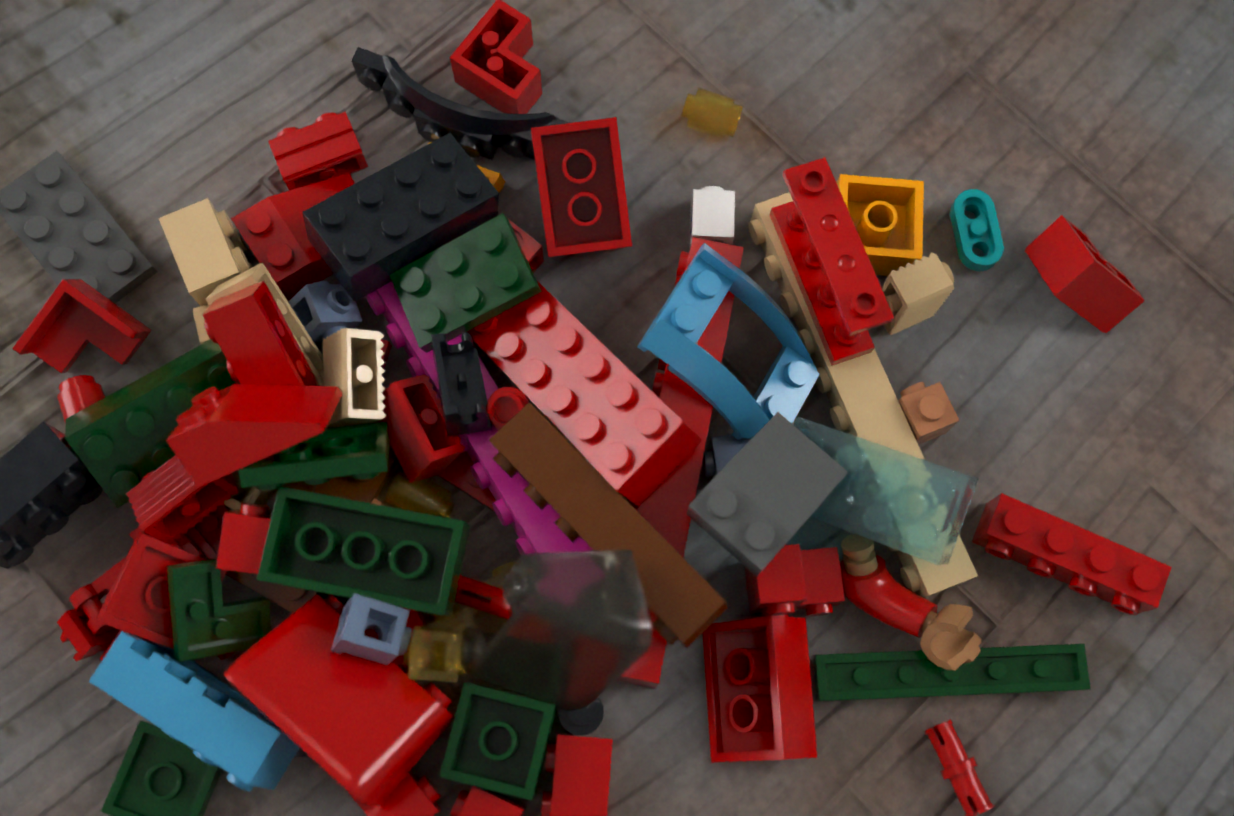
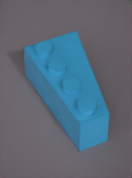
(196, 710)

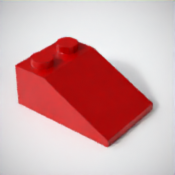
(279, 235)
(247, 424)

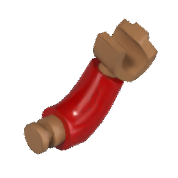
(878, 594)

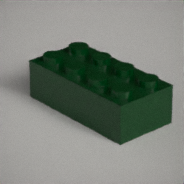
(128, 430)
(364, 550)

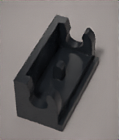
(460, 385)

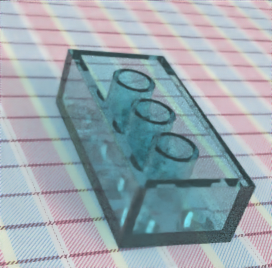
(892, 494)

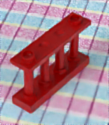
(830, 262)

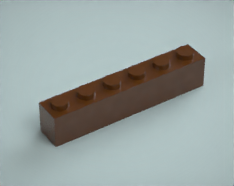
(605, 522)

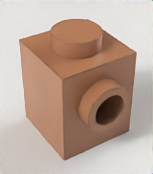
(927, 411)

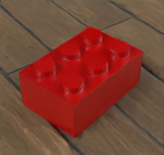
(581, 186)

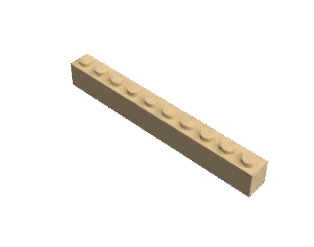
(859, 398)

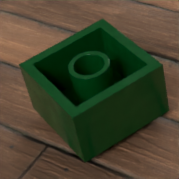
(498, 741)

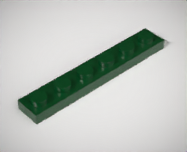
(914, 675)

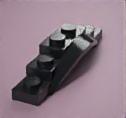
(474, 129)

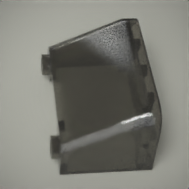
(570, 630)

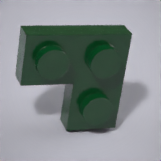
(203, 622)

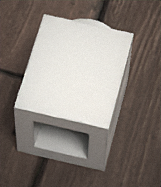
(712, 214)

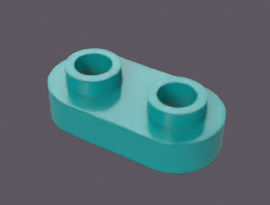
(978, 232)

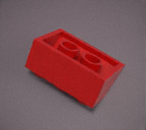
(759, 690)

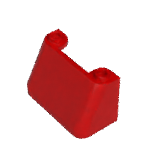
(342, 709)

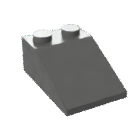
(766, 493)

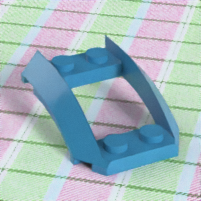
(683, 321)

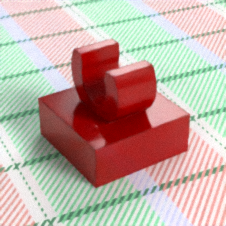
(81, 637)

